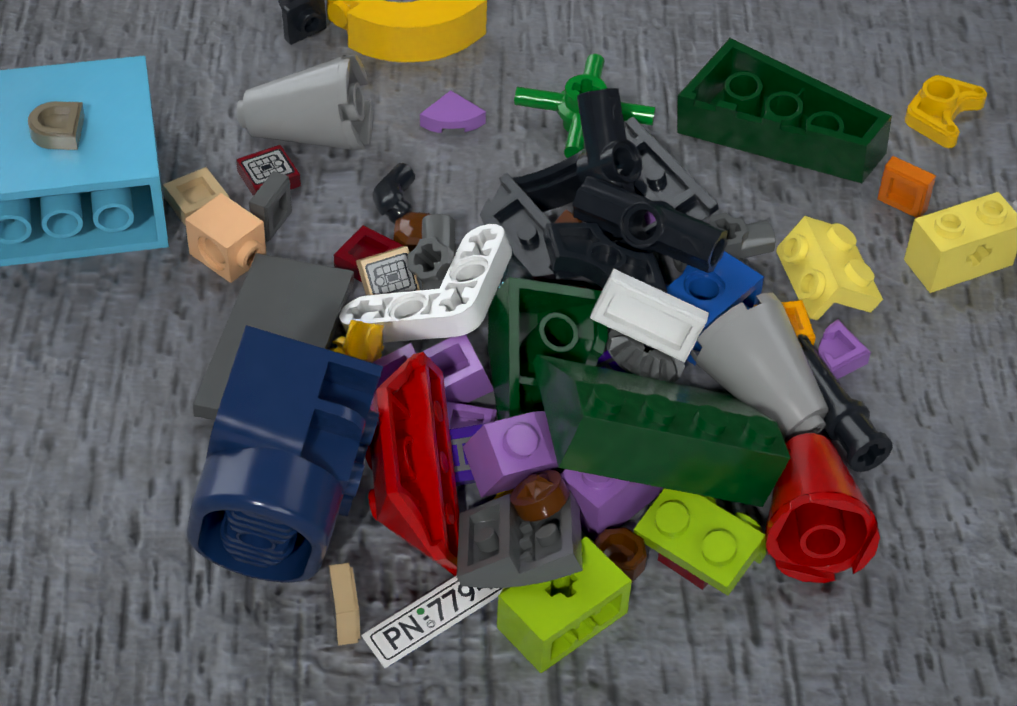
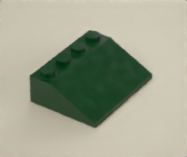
(659, 432)

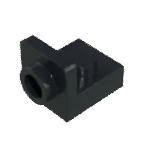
(302, 18)

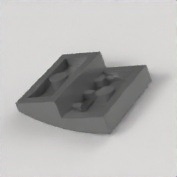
(506, 551)

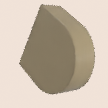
(57, 125)

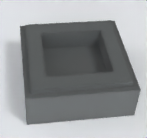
(272, 203)

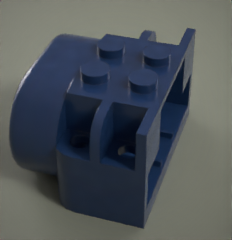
(282, 457)

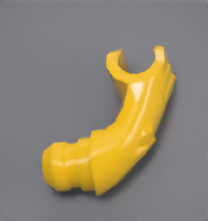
(361, 341)

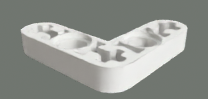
(440, 312)

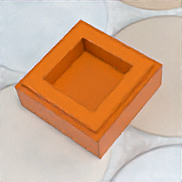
(906, 187)

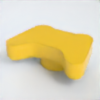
(939, 104)

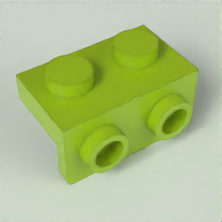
(702, 537)

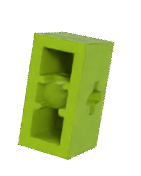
(564, 613)

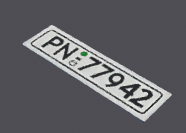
(426, 619)

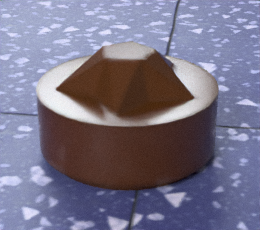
(539, 495)

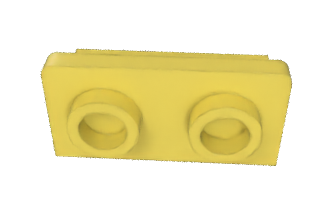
(827, 268)

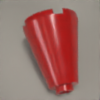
(819, 515)

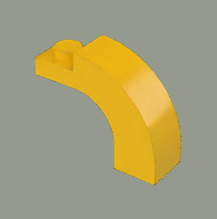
(409, 29)

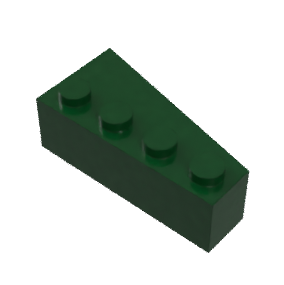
(781, 114)

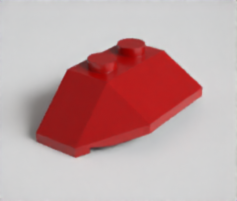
(414, 462)

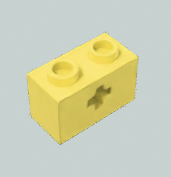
(963, 242)

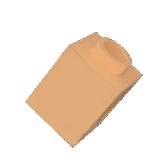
(225, 237)

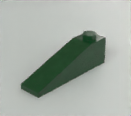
(540, 320)

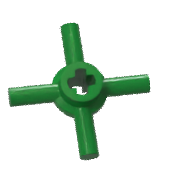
(567, 104)

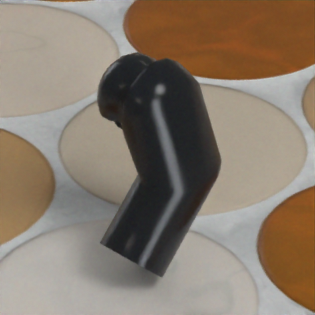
(390, 192)

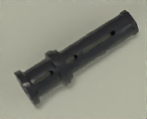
(847, 417)

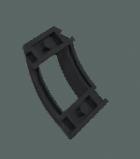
(523, 199)

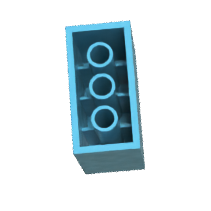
(85, 198)

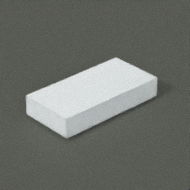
(649, 315)

